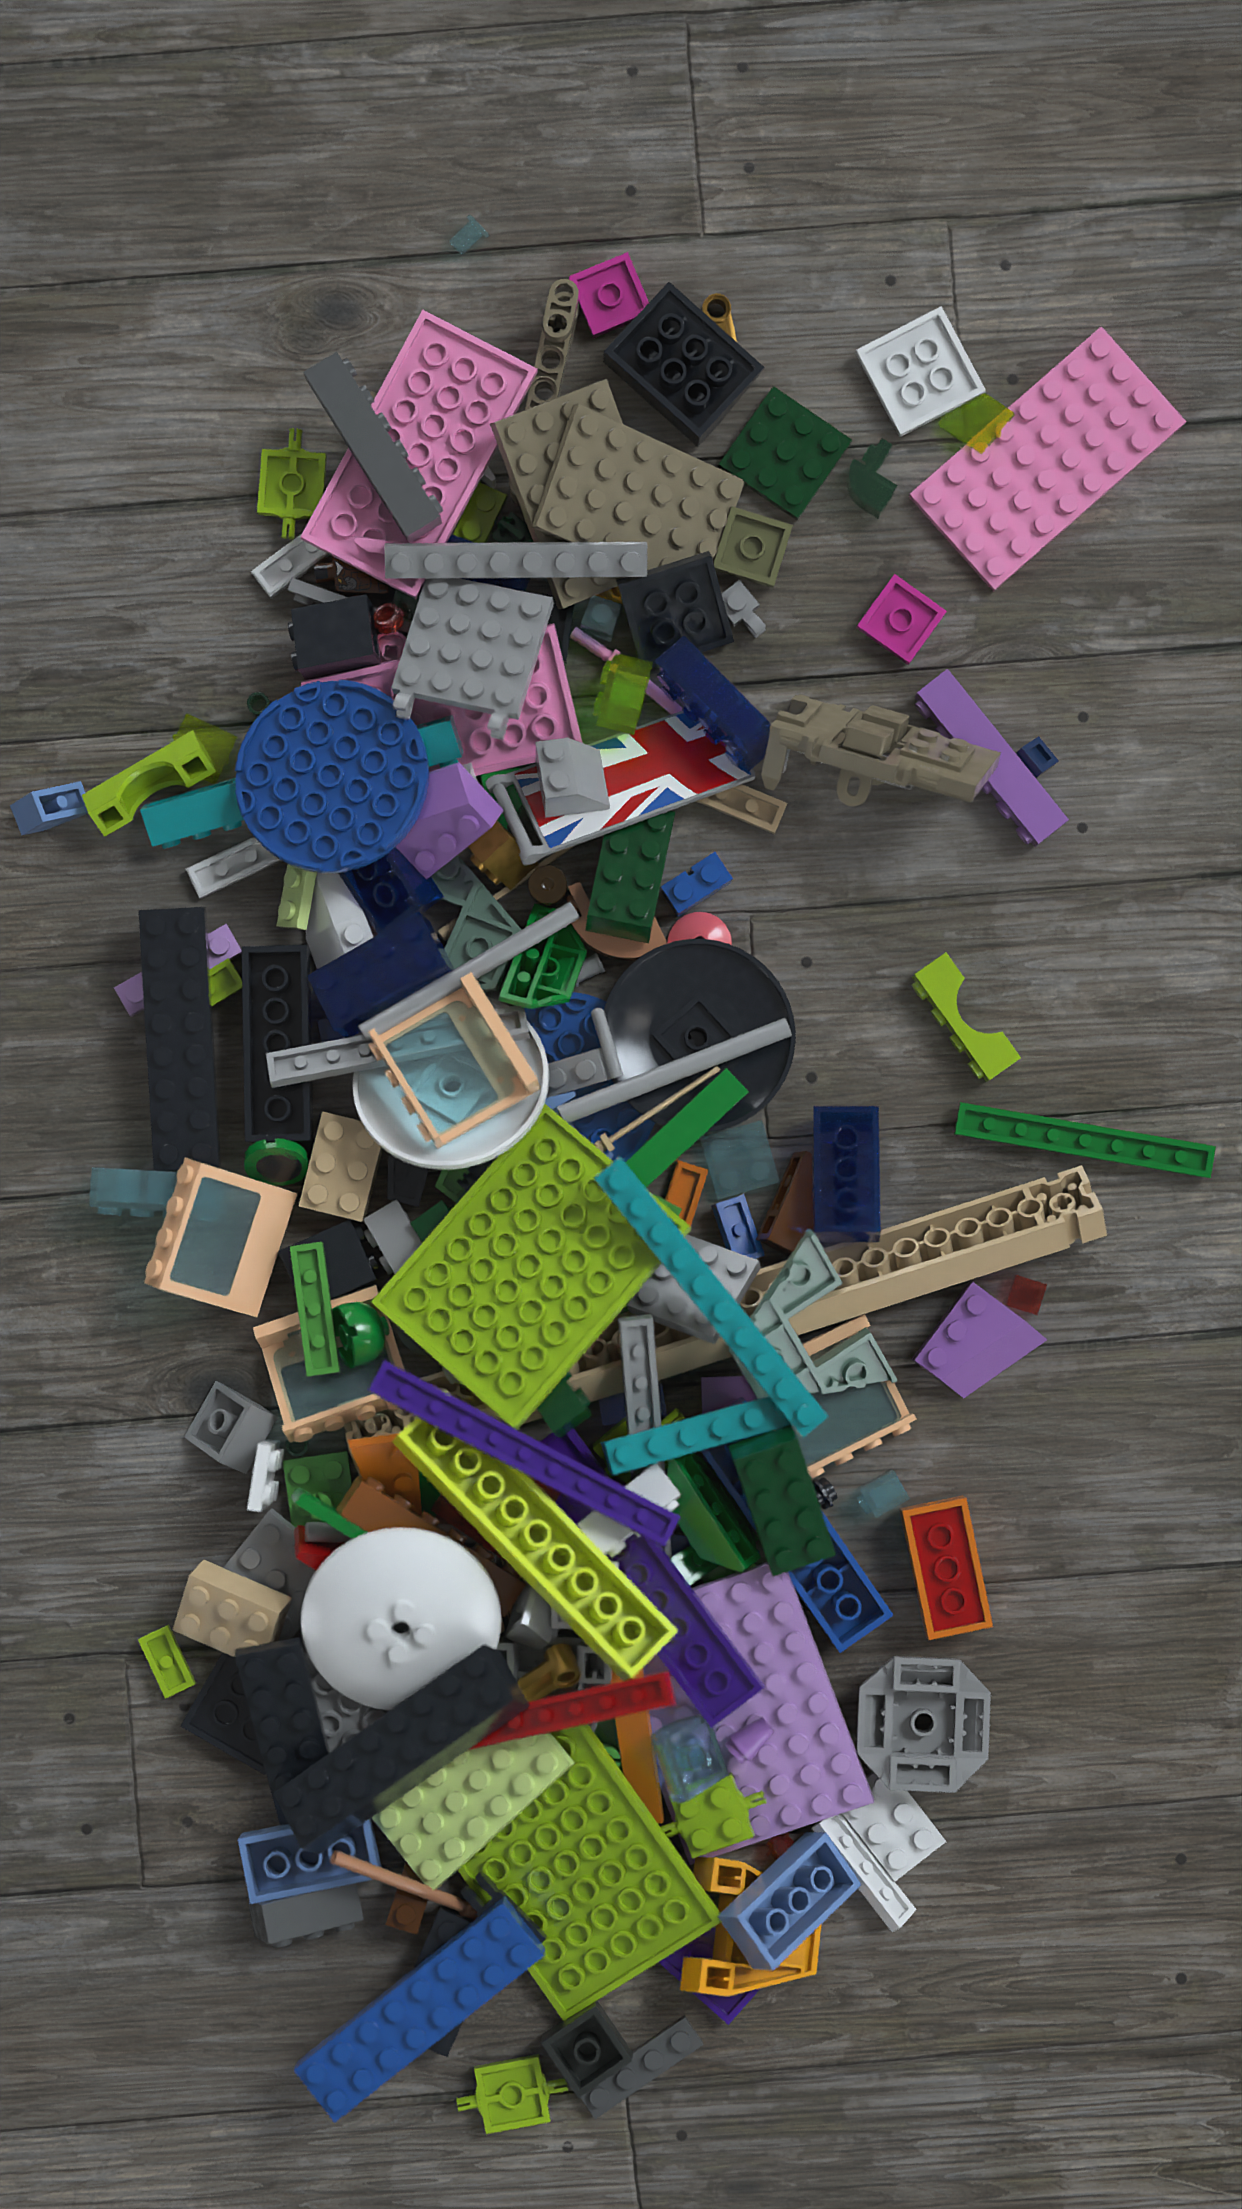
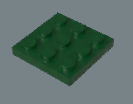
(785, 453)

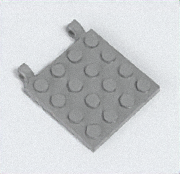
(472, 649)

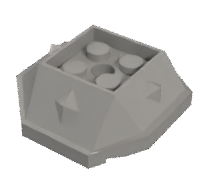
(932, 1757)

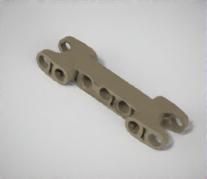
(557, 317)

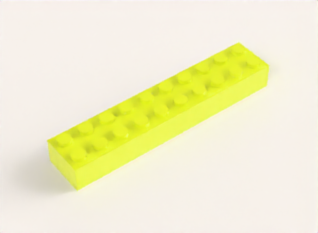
(542, 1547)

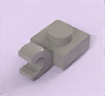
(741, 607)

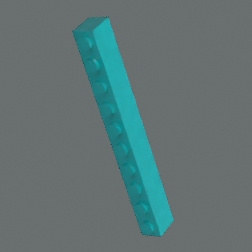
(217, 806)

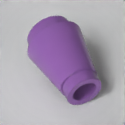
(749, 1740)

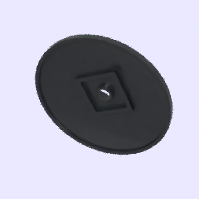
(705, 989)

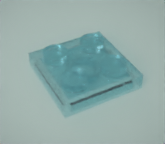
(739, 1160)

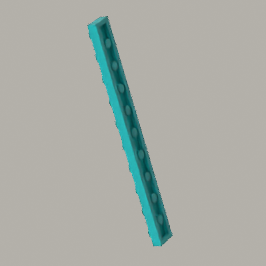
(710, 1297)

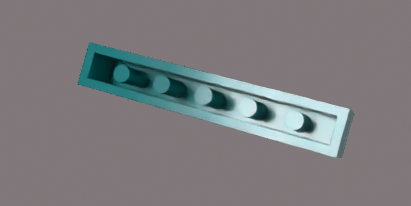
(692, 1434)

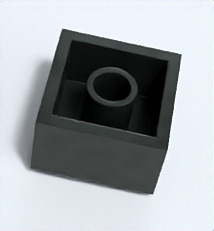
(587, 2048)

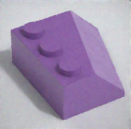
(451, 819)
(975, 1341)

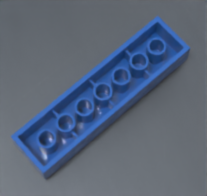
(831, 1588)
(419, 2009)

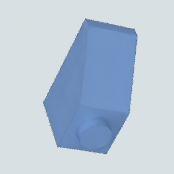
(49, 807)

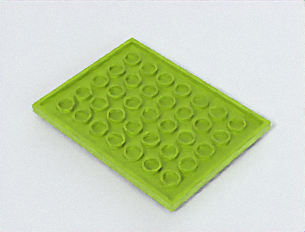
(523, 1271)
(593, 1879)

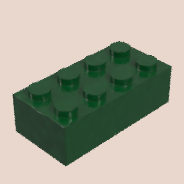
(630, 879)
(782, 1500)

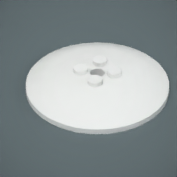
(398, 1133)
(390, 1580)

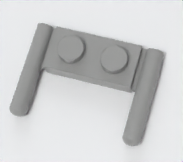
(586, 1067)

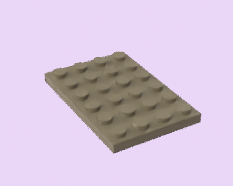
(529, 448)
(633, 488)

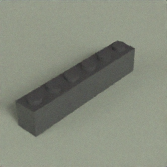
(373, 447)

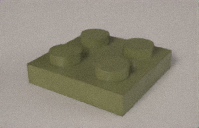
(752, 547)

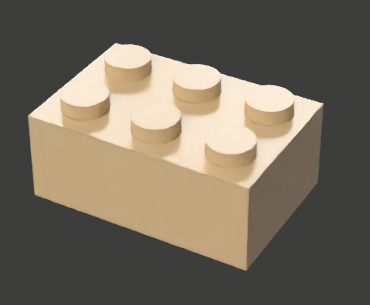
(341, 1168)
(229, 1610)

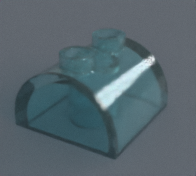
(688, 1757)

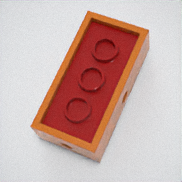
(946, 1567)

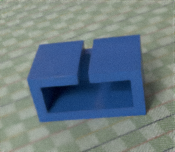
(705, 880)

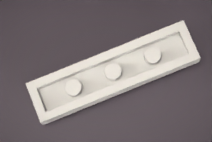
(876, 1882)

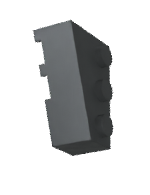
(305, 1915)

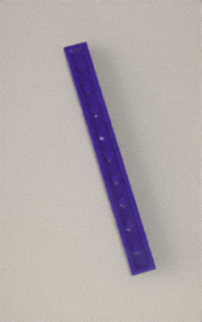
(523, 1453)

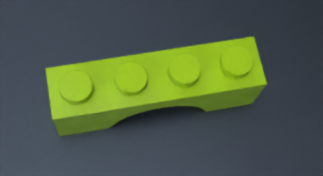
(117, 799)
(940, 985)

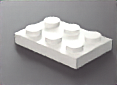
(263, 1487)
(894, 1828)

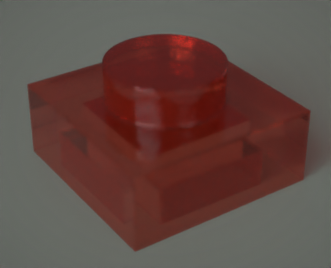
(1026, 1295)

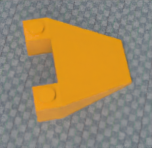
(729, 1970)

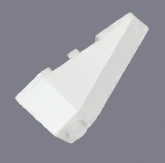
(334, 920)

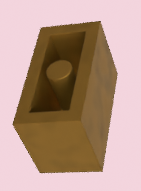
(499, 857)

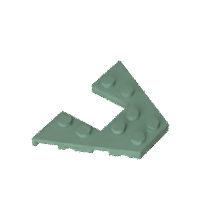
(480, 922)
(799, 1284)

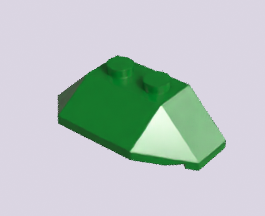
(547, 970)
(710, 1515)

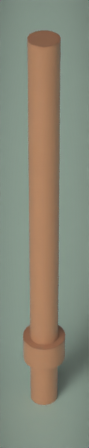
(404, 1883)

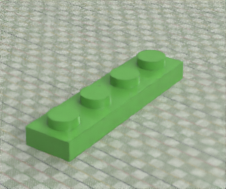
(315, 1309)

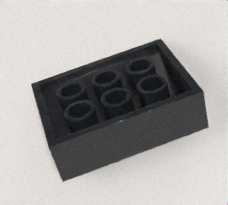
(682, 363)

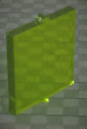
(977, 422)
(215, 741)

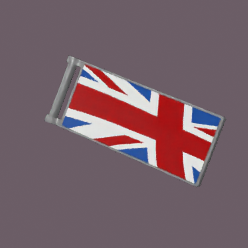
(644, 775)

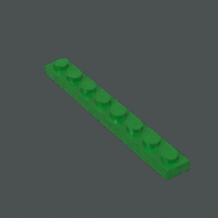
(1084, 1140)

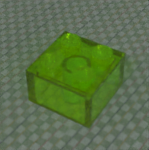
(624, 693)

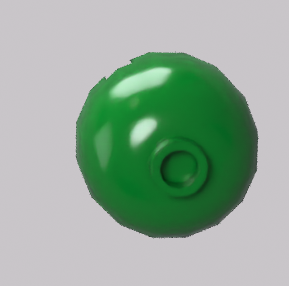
(360, 1333)

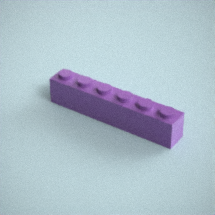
(1011, 783)

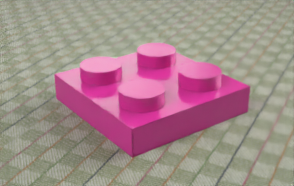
(610, 294)
(901, 619)

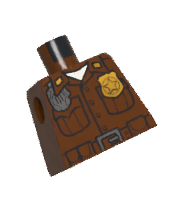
(350, 580)

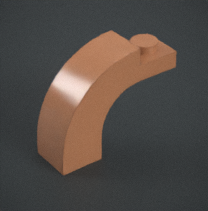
(607, 945)

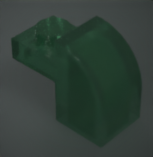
(865, 485)

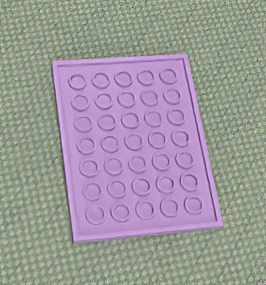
(810, 1759)

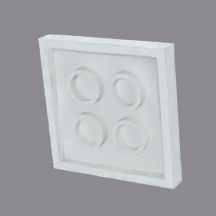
(920, 371)

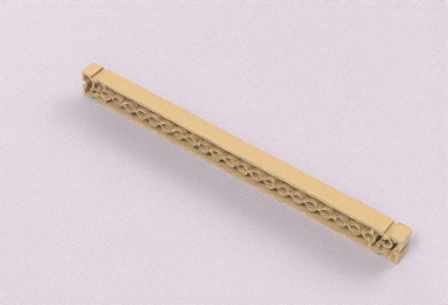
(901, 1266)

